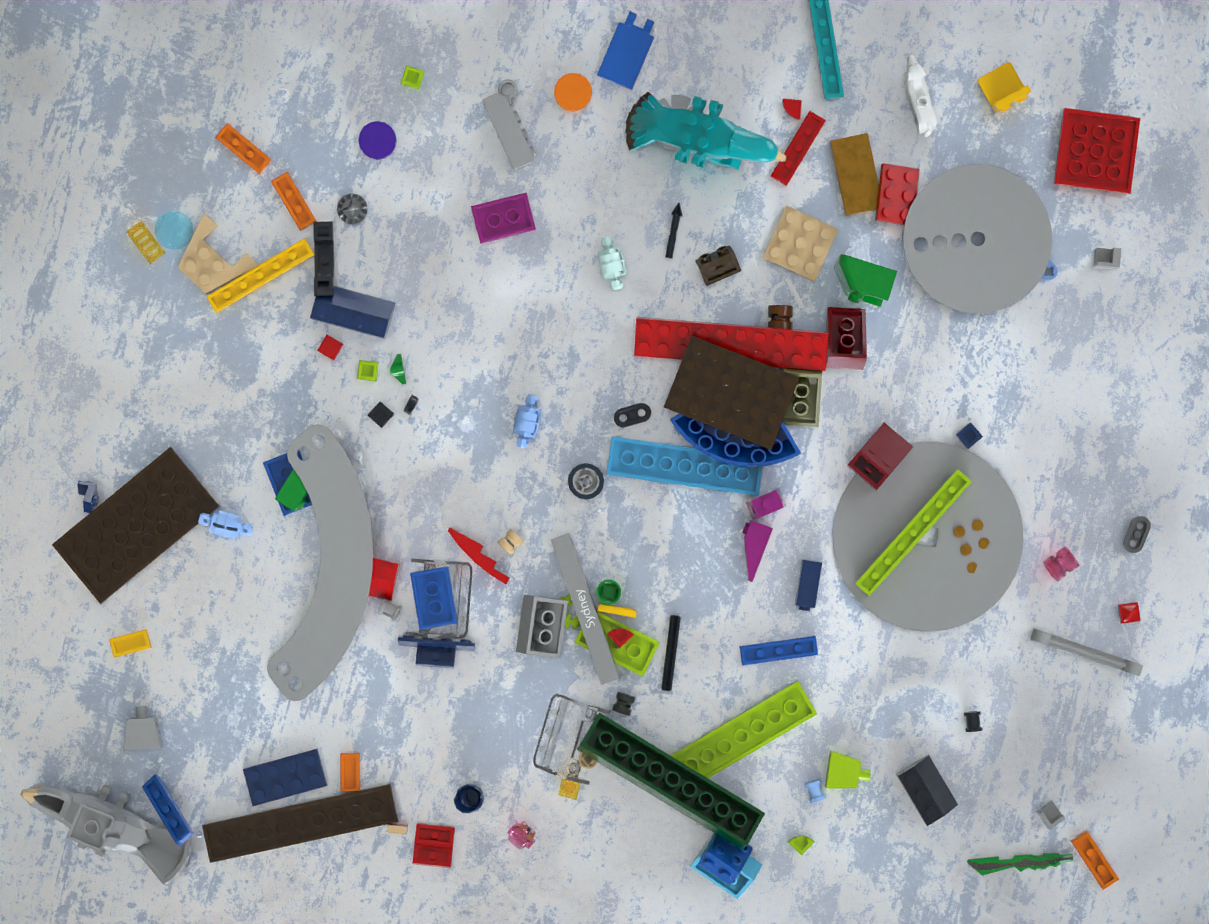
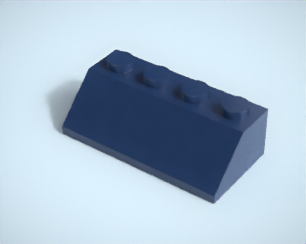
(354, 312)

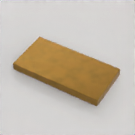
(855, 173)

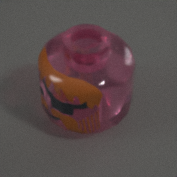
(521, 835)

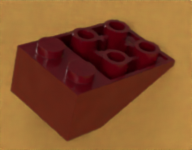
(880, 456)

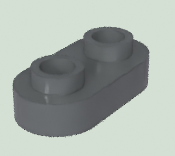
(1136, 534)

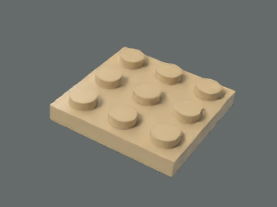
(800, 243)

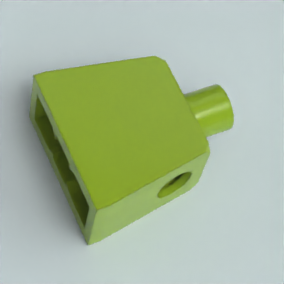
(844, 771)

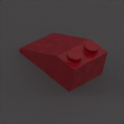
(846, 338)

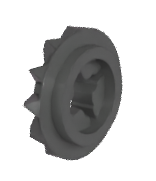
(357, 201)

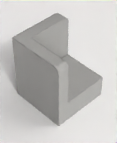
(1107, 258)
(1050, 815)

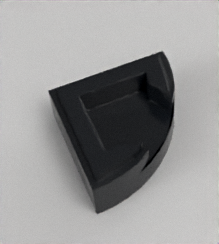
(413, 400)

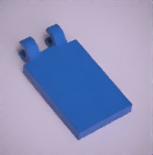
(627, 52)

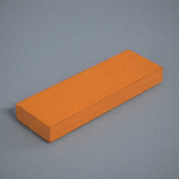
(243, 148)
(293, 201)
(1094, 860)

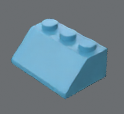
(741, 882)

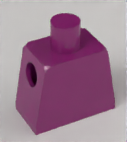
(766, 504)

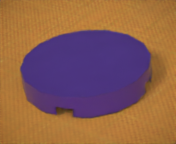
(377, 140)

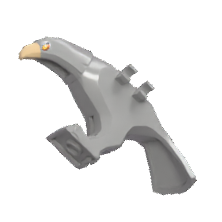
(110, 826)

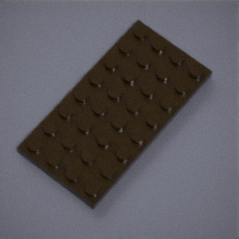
(135, 525)

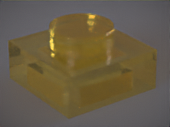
(569, 789)

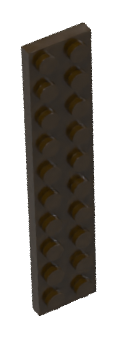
(300, 823)

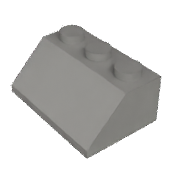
(541, 626)

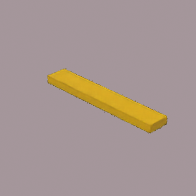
(260, 275)

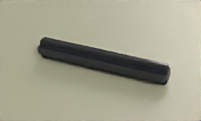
(671, 650)

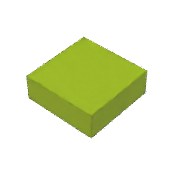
(412, 77)
(367, 370)

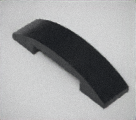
(323, 258)

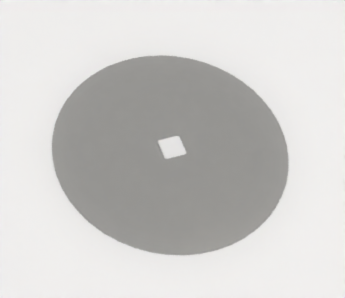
(931, 583)

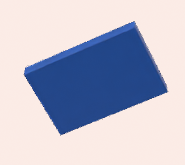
(278, 471)
(434, 598)

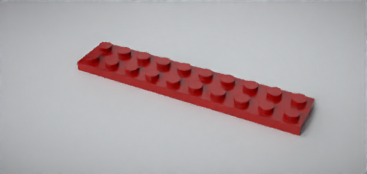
(764, 344)

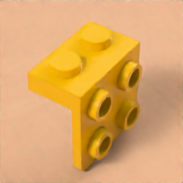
(1003, 88)

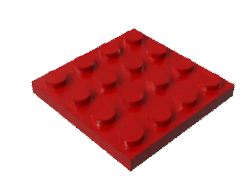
(1097, 151)

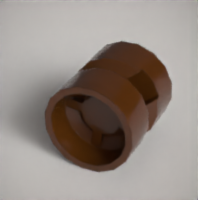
(780, 316)

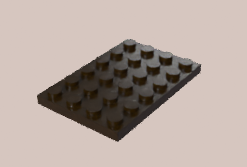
(731, 392)

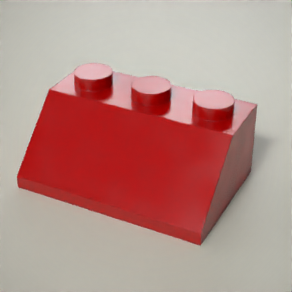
(383, 578)

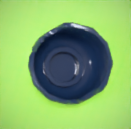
(469, 798)

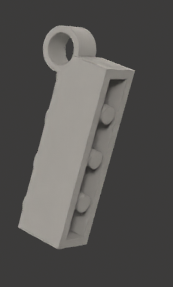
(508, 129)

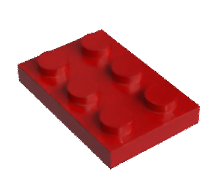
(896, 193)

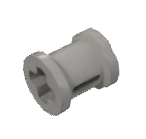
(389, 610)

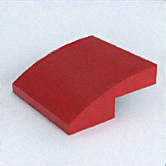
(433, 845)

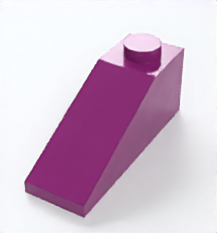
(755, 542)

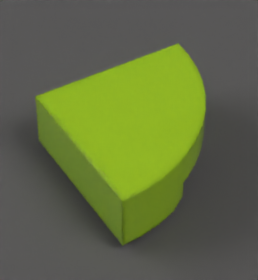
(801, 843)

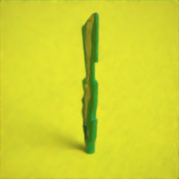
(1021, 862)

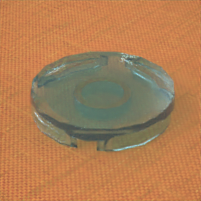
(174, 230)

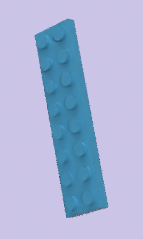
(679, 466)

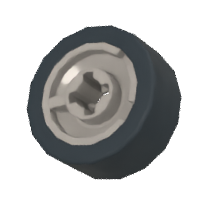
(585, 471)

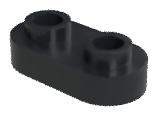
(632, 415)

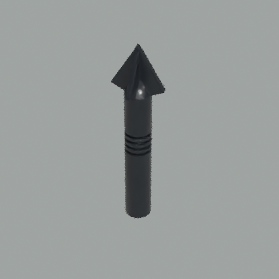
(677, 213)

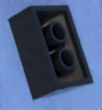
(927, 790)

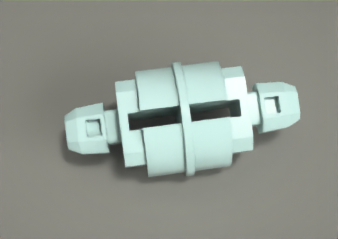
(612, 263)

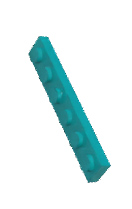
(826, 49)

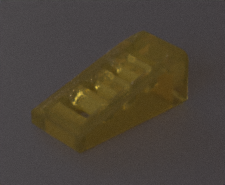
(136, 228)

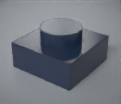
(969, 435)

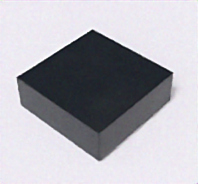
(381, 414)

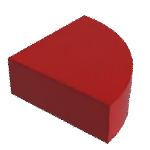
(792, 107)
(620, 636)

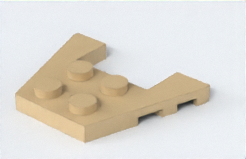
(206, 266)

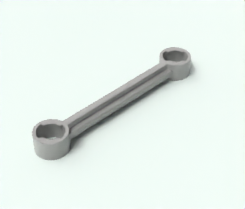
(1086, 652)

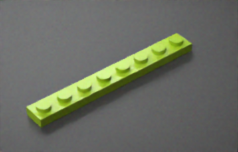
(913, 532)

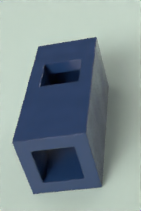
(808, 584)

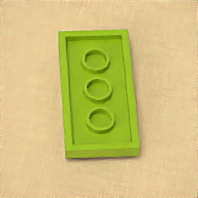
(634, 654)

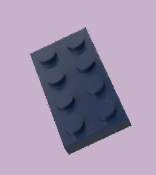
(285, 777)

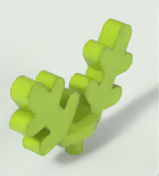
(574, 622)

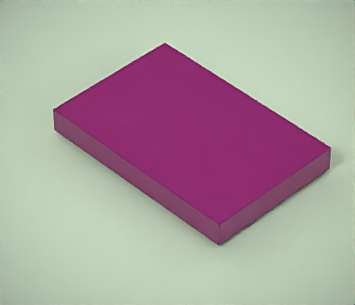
(503, 218)

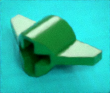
(397, 369)

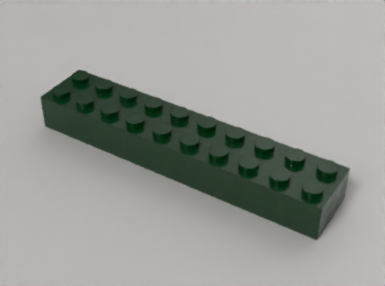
(671, 781)

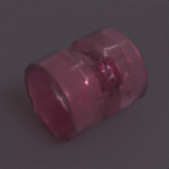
(1061, 563)

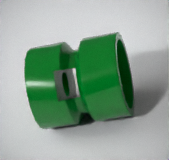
(608, 592)

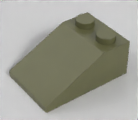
(805, 402)

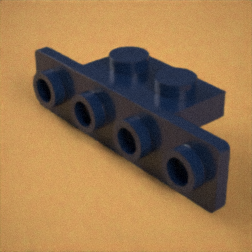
(436, 652)

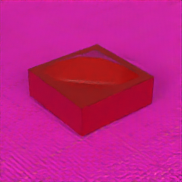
(1129, 612)

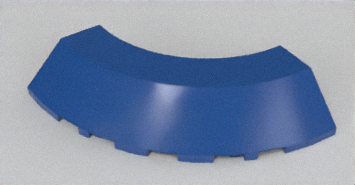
(734, 449)

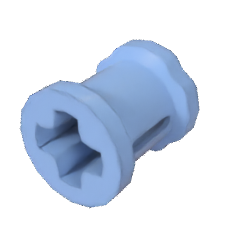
(815, 790)

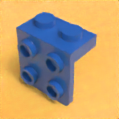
(725, 859)

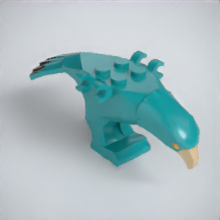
(697, 133)

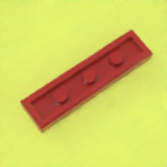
(798, 148)

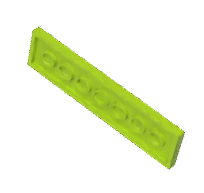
(748, 731)

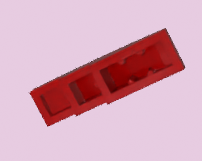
(473, 550)

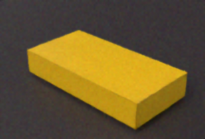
(617, 610)
(130, 643)

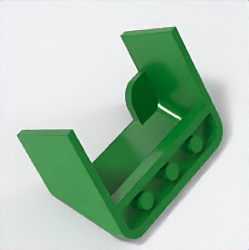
(864, 280)

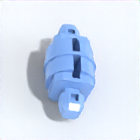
(527, 421)
(225, 524)

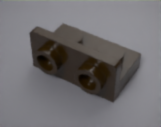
(718, 265)

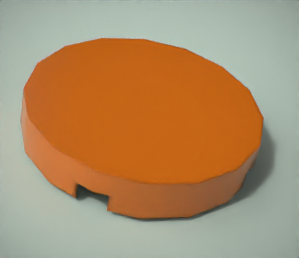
(573, 92)

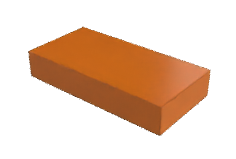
(349, 772)

